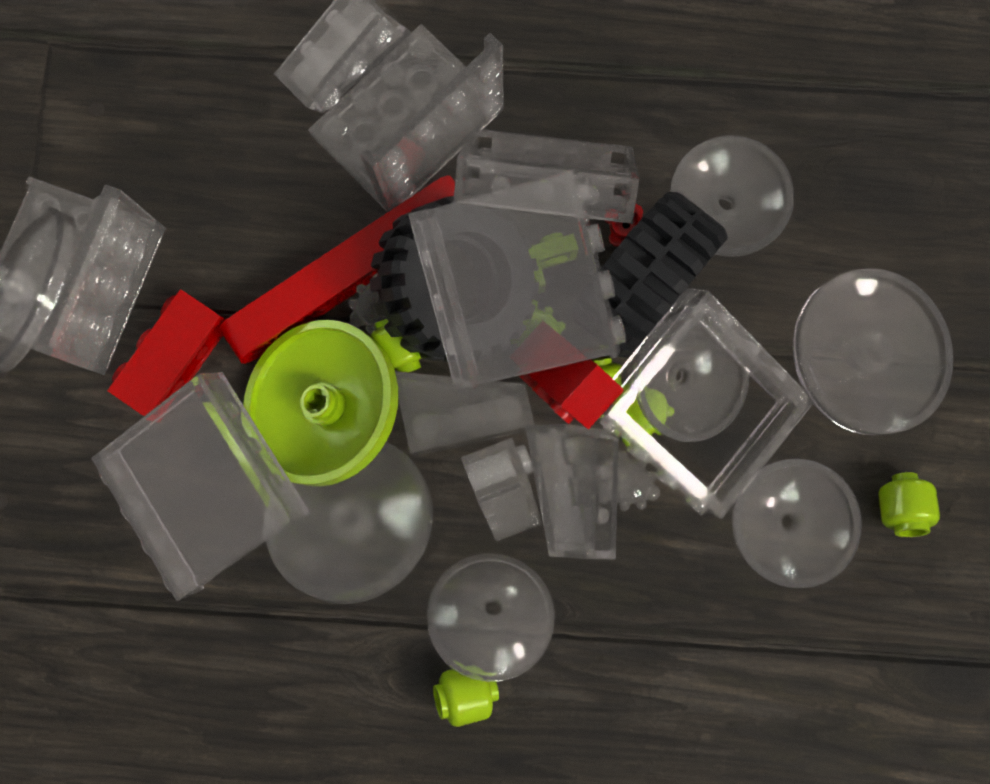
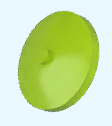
(323, 401)

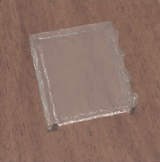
(518, 280)
(198, 484)

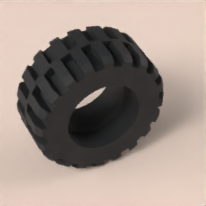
(659, 263)
(404, 289)

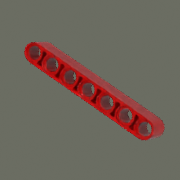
(319, 284)

